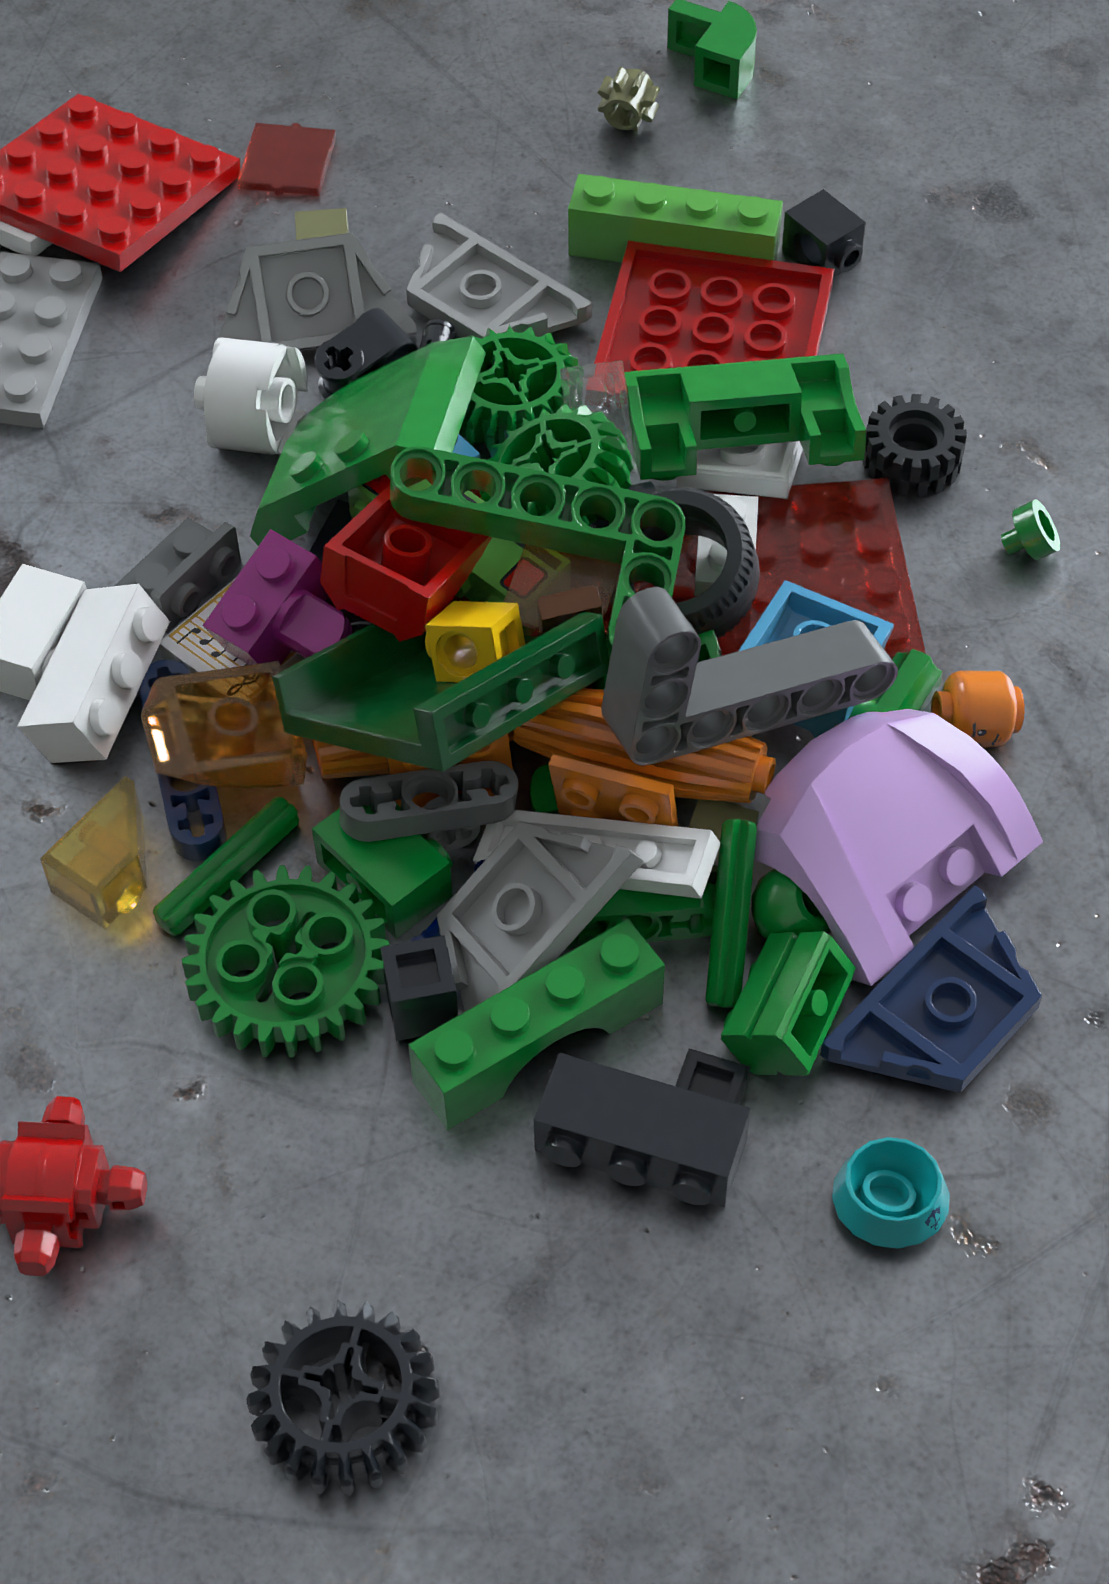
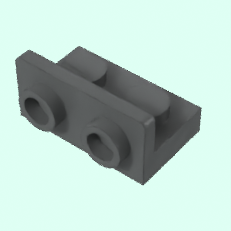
(186, 568)

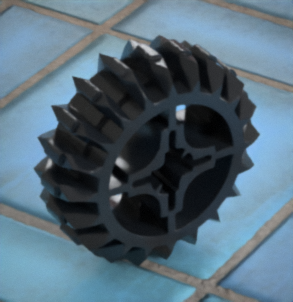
(293, 1378)

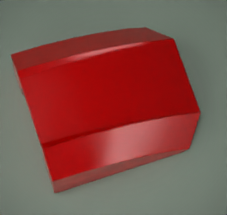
(397, 568)

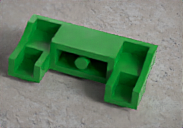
(743, 405)

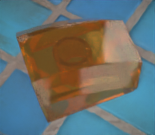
(223, 729)

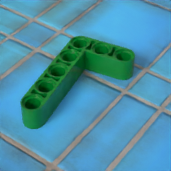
(559, 529)

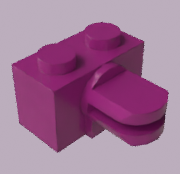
(277, 606)

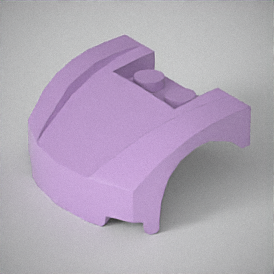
(890, 828)

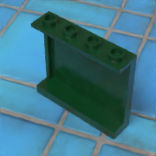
(387, 703)

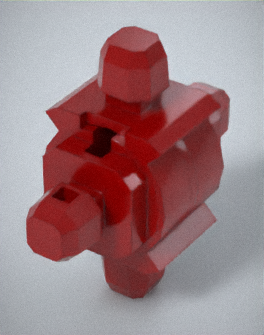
(59, 1185)

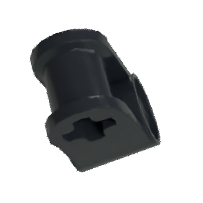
(359, 350)

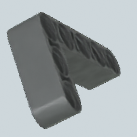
(673, 706)

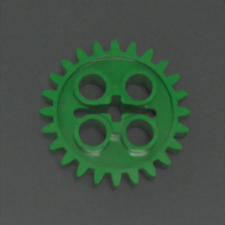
(239, 941)

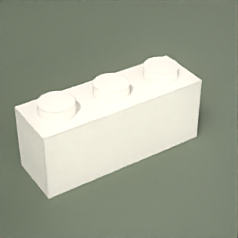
(94, 674)

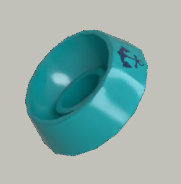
(871, 1206)

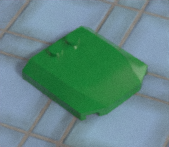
(364, 428)

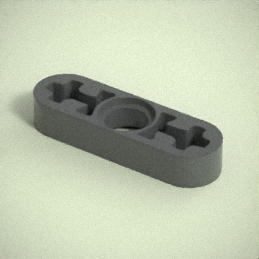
(413, 820)

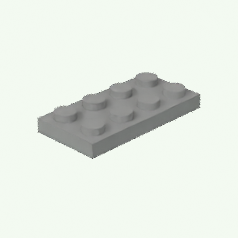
(40, 324)

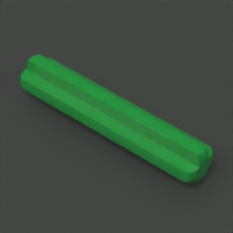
(226, 864)
(731, 912)

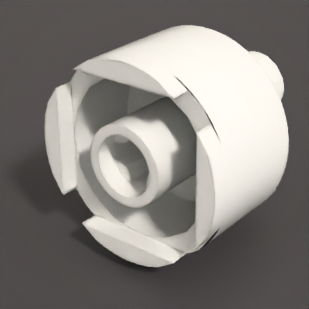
(251, 395)

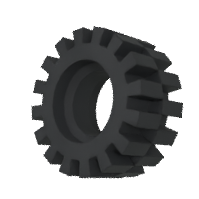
(920, 423)

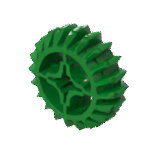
(514, 383)
(568, 445)

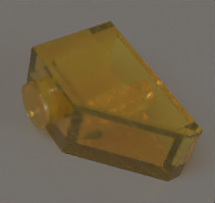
(101, 858)

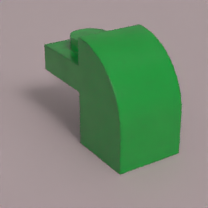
(719, 42)

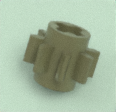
(628, 99)

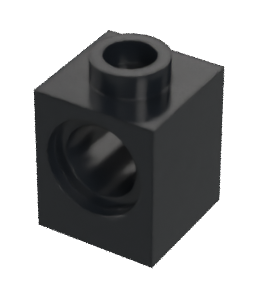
(823, 234)
(419, 986)

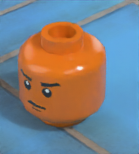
(981, 706)

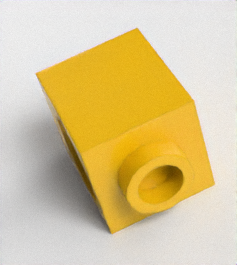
(471, 637)

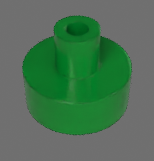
(1032, 531)

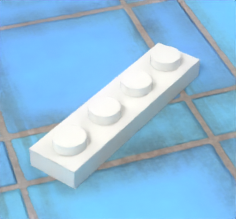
(673, 856)

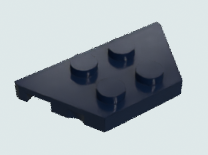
(941, 1005)

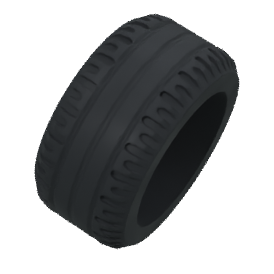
(737, 584)

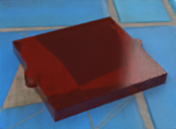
(287, 159)

